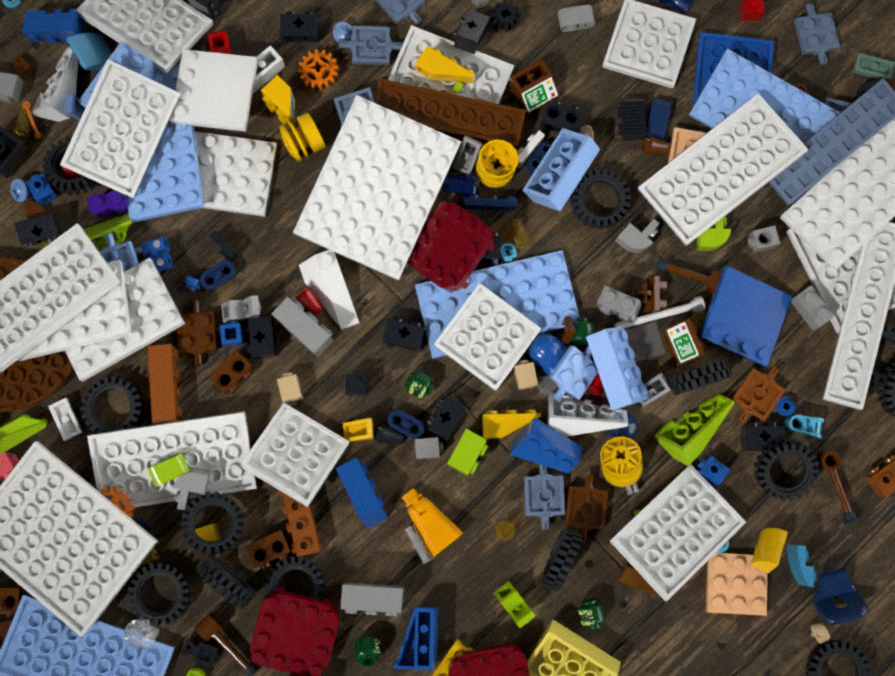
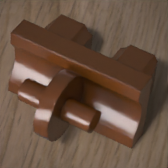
(651, 294)

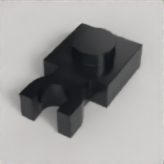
(225, 250)
(203, 653)

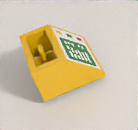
(280, 99)

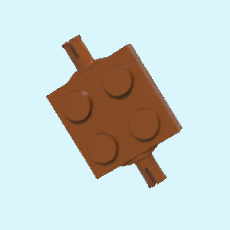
(758, 394)

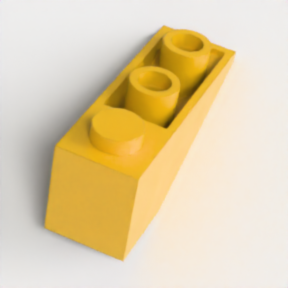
(440, 68)
(501, 425)

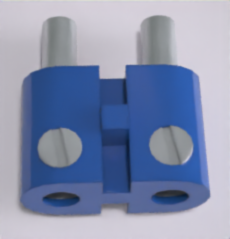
(158, 251)

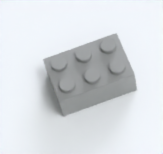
(303, 326)
(372, 598)

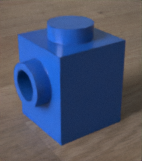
(42, 189)
(232, 334)
(712, 470)

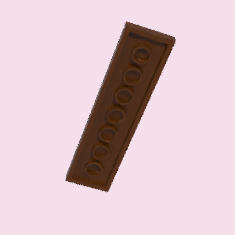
(452, 112)

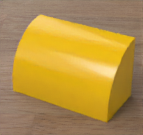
(769, 549)

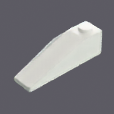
(53, 102)
(326, 280)
(579, 417)

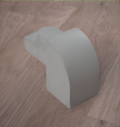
(635, 241)
(241, 309)
(193, 481)

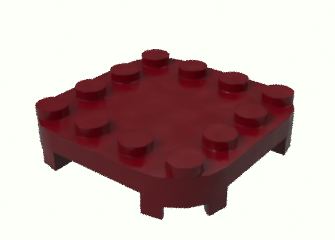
(450, 247)
(294, 633)
(490, 661)

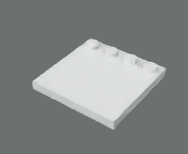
(649, 43)
(214, 90)
(487, 336)
(295, 454)

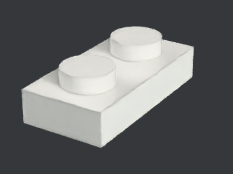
(533, 142)
(66, 419)

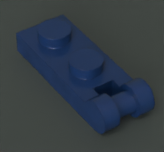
(490, 203)

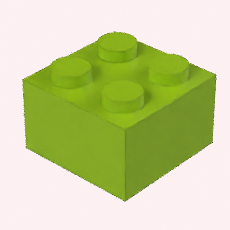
(467, 452)

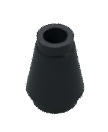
(388, 435)

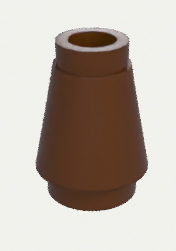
(655, 146)

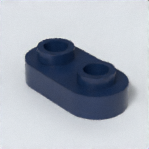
(537, 156)
(218, 275)
(406, 424)

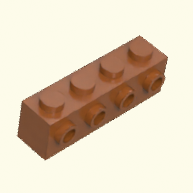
(163, 384)
(883, 477)
(301, 526)

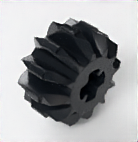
(509, 21)

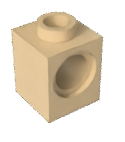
(525, 375)
(289, 387)

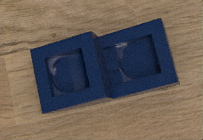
(658, 119)

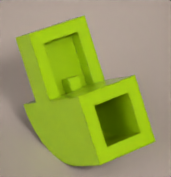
(714, 237)
(514, 604)

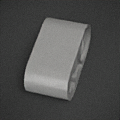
(576, 18)

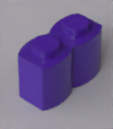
(106, 205)

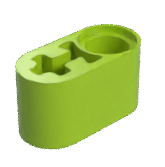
(168, 469)

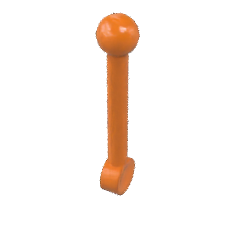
(26, 105)

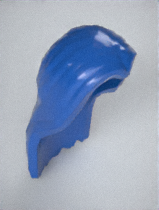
(547, 352)

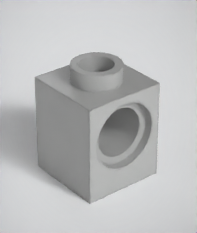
(769, 234)
(428, 448)

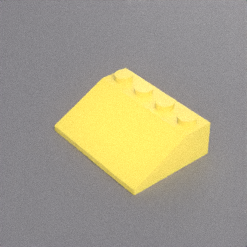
(568, 654)

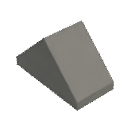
(467, 155)
(656, 388)

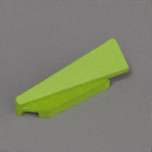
(96, 233)
(19, 430)

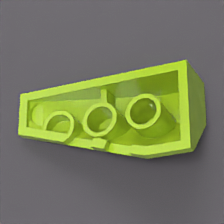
(691, 434)

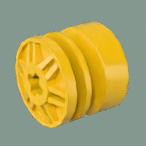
(302, 137)
(496, 153)
(621, 471)

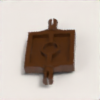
(198, 333)
(586, 507)

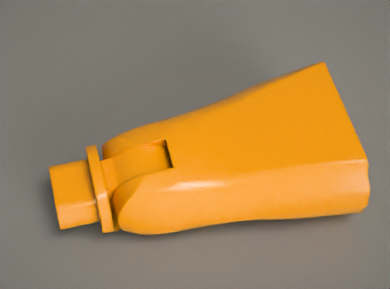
(431, 522)

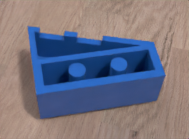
(53, 26)
(546, 447)
(362, 492)
(421, 641)

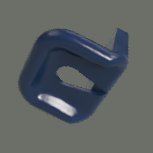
(833, 584)

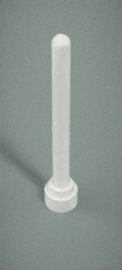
(696, 304)

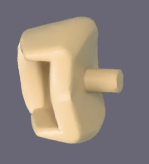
(587, 130)
(820, 632)

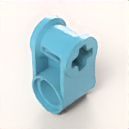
(807, 426)

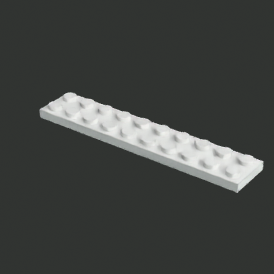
(863, 321)

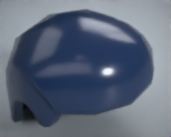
(629, 431)

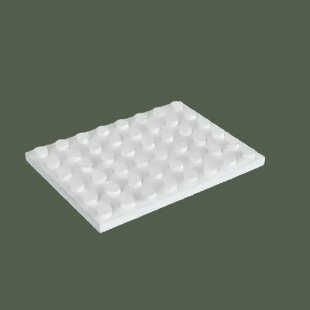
(377, 187)
(66, 539)

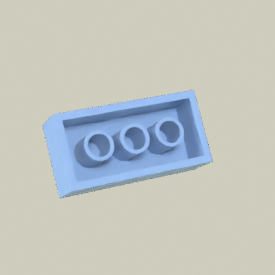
(127, 57)
(561, 169)
(617, 367)

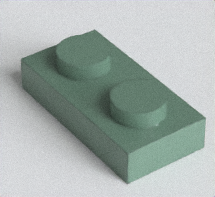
(873, 67)

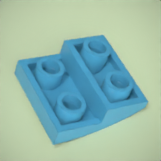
(90, 50)
(797, 560)

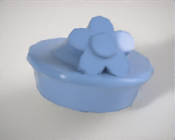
(342, 31)
(19, 190)

